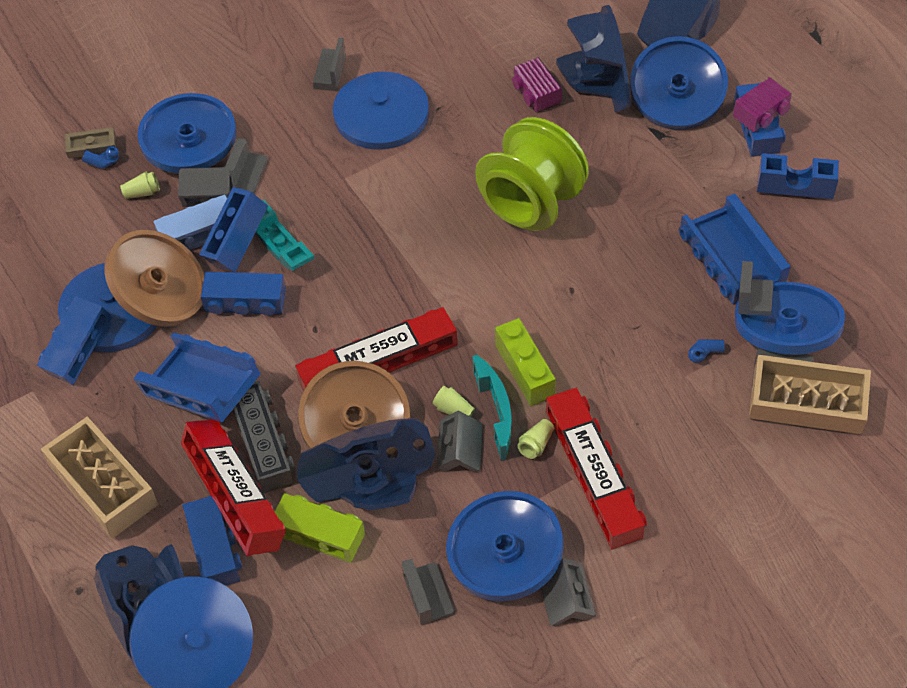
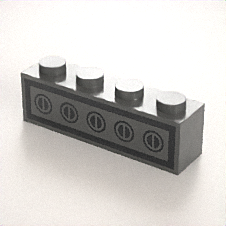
(262, 441)

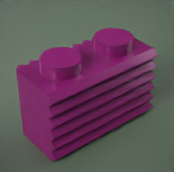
(537, 85)
(762, 104)

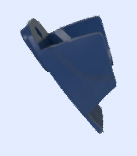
(677, 19)
(601, 63)
(362, 471)
(143, 572)

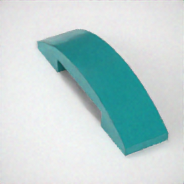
(281, 242)
(488, 380)

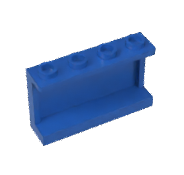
(728, 238)
(200, 377)

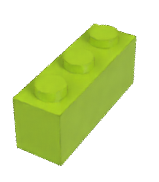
(524, 361)
(320, 527)

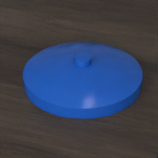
(678, 83)
(381, 110)
(187, 132)
(800, 321)
(123, 328)
(505, 546)
(191, 635)

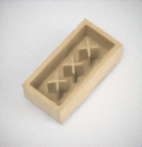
(810, 394)
(99, 477)

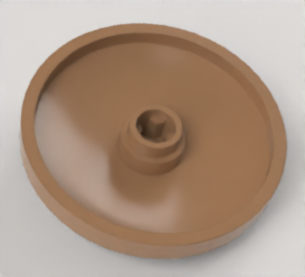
(154, 277)
(347, 399)

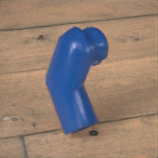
(103, 160)
(704, 347)

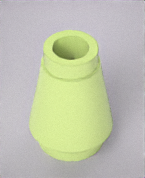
(142, 185)
(450, 401)
(534, 441)

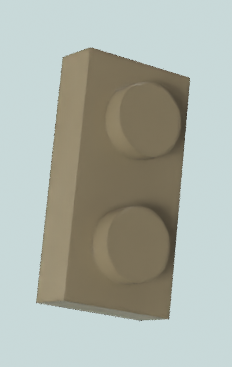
(93, 141)

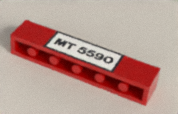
(389, 347)
(595, 468)
(232, 487)

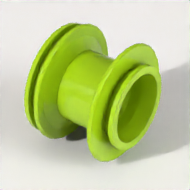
(534, 172)

